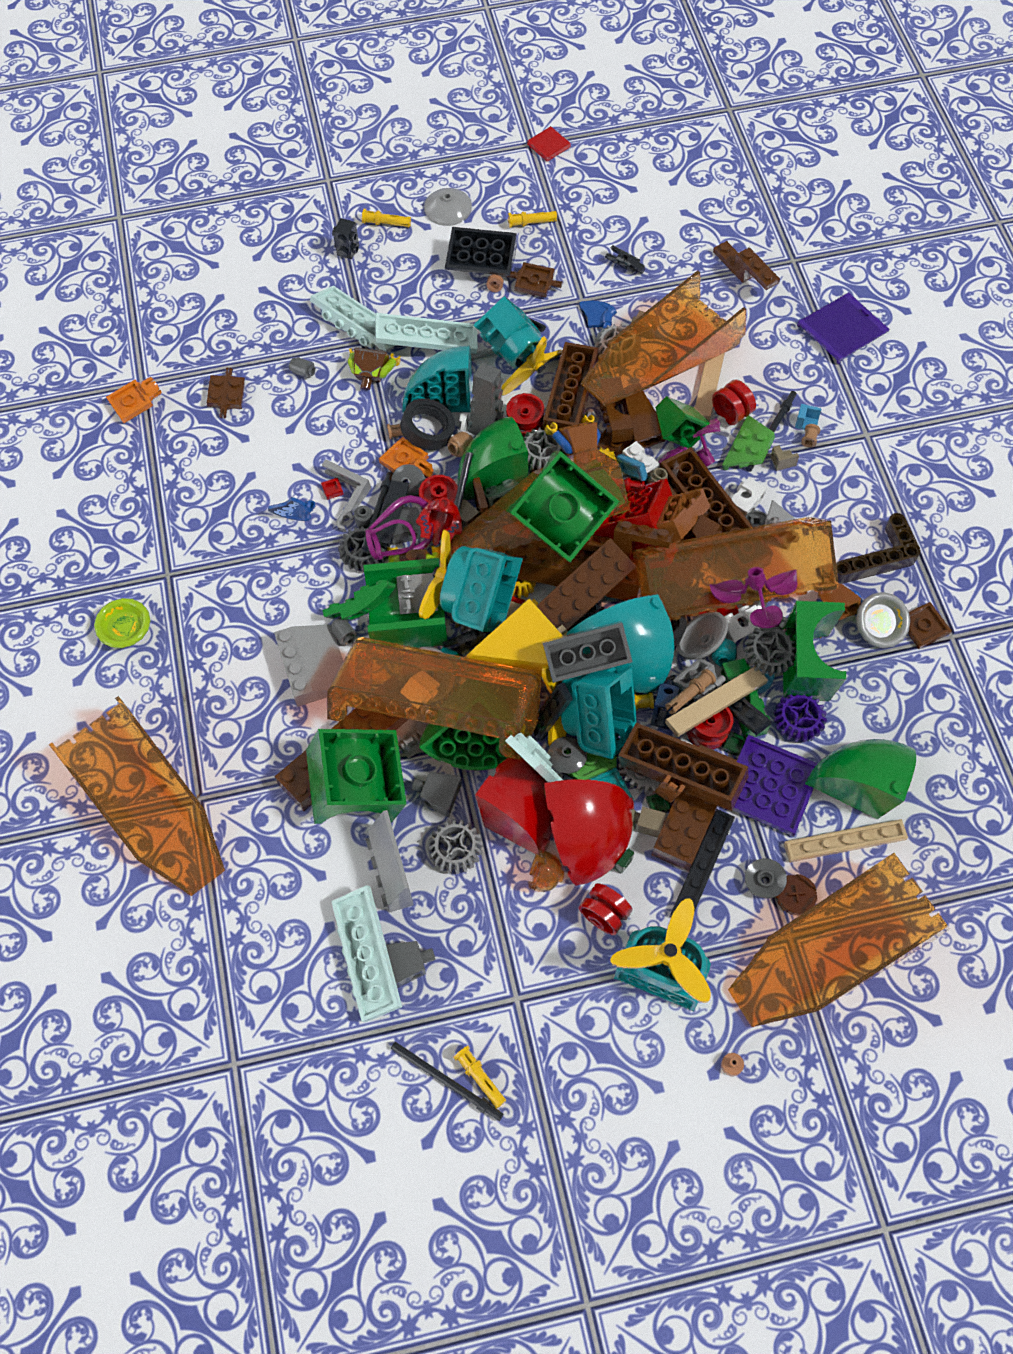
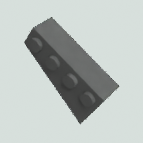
(486, 398)

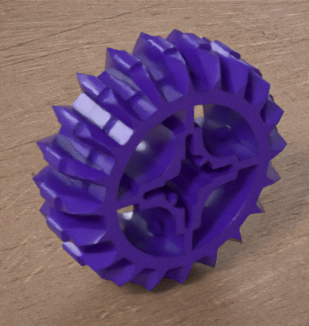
(787, 708)

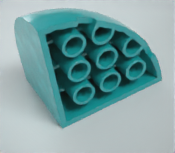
(443, 378)
(648, 638)

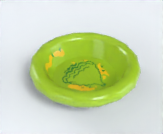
(122, 623)

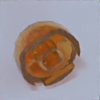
(545, 871)

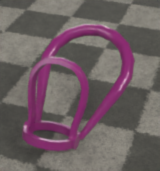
(370, 533)

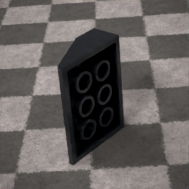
(481, 251)

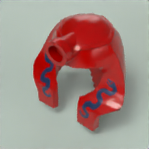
(441, 514)

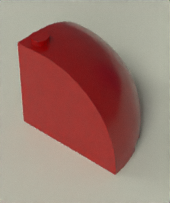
(644, 510)
(516, 805)
(589, 826)

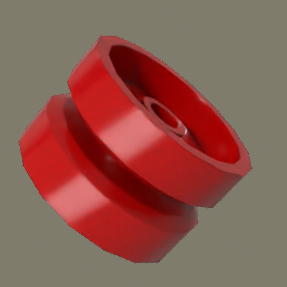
(734, 402)
(526, 411)
(438, 487)
(713, 731)
(605, 909)

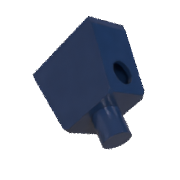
(666, 693)

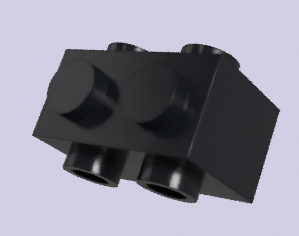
(346, 238)

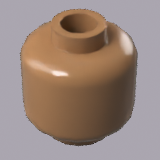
(458, 443)

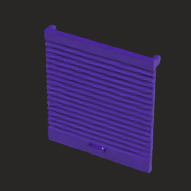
(843, 326)

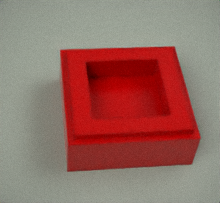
(332, 488)

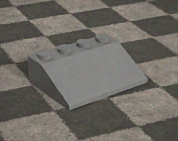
(310, 660)
(389, 864)

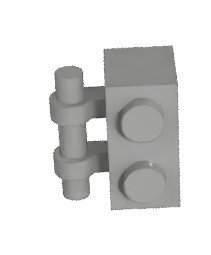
(693, 671)

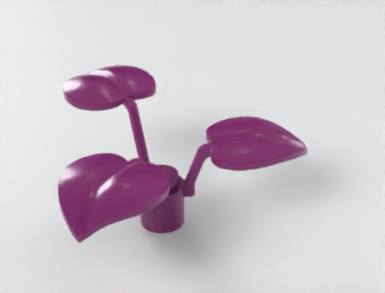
(703, 452)
(781, 584)

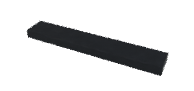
(705, 858)

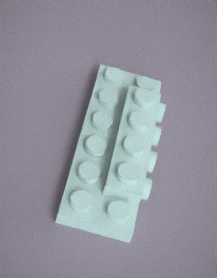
(348, 316)
(424, 332)
(534, 755)
(366, 954)

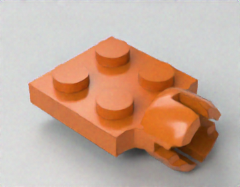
(134, 398)
(406, 453)

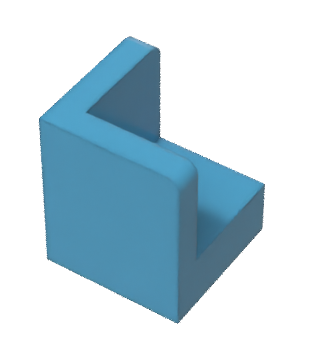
(807, 415)

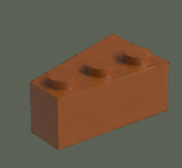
(683, 512)

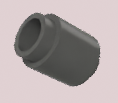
(302, 367)
(363, 516)
(343, 631)

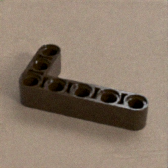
(899, 552)

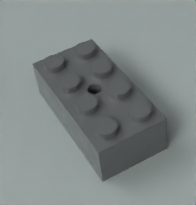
(607, 647)

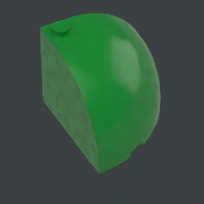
(497, 456)
(461, 748)
(866, 775)

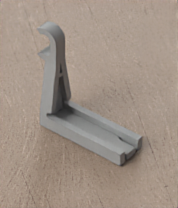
(360, 483)

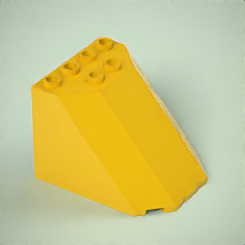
(518, 640)

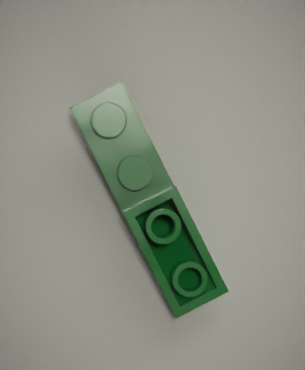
(364, 602)

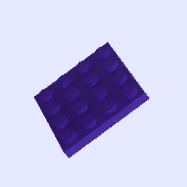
(775, 785)

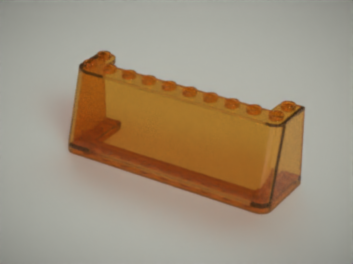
(689, 566)
(437, 690)

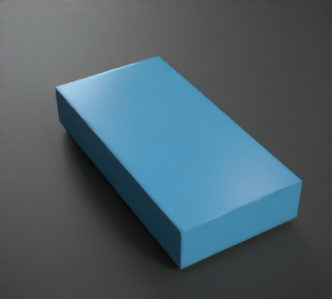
(632, 467)

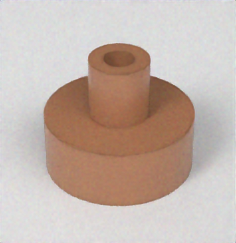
(494, 283)
(729, 1068)

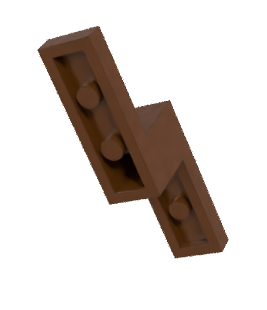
(746, 265)
(627, 533)

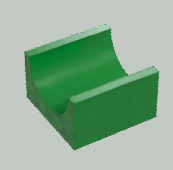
(563, 506)
(403, 629)
(809, 673)
(355, 773)

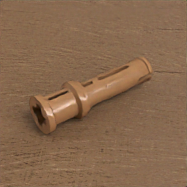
(696, 686)

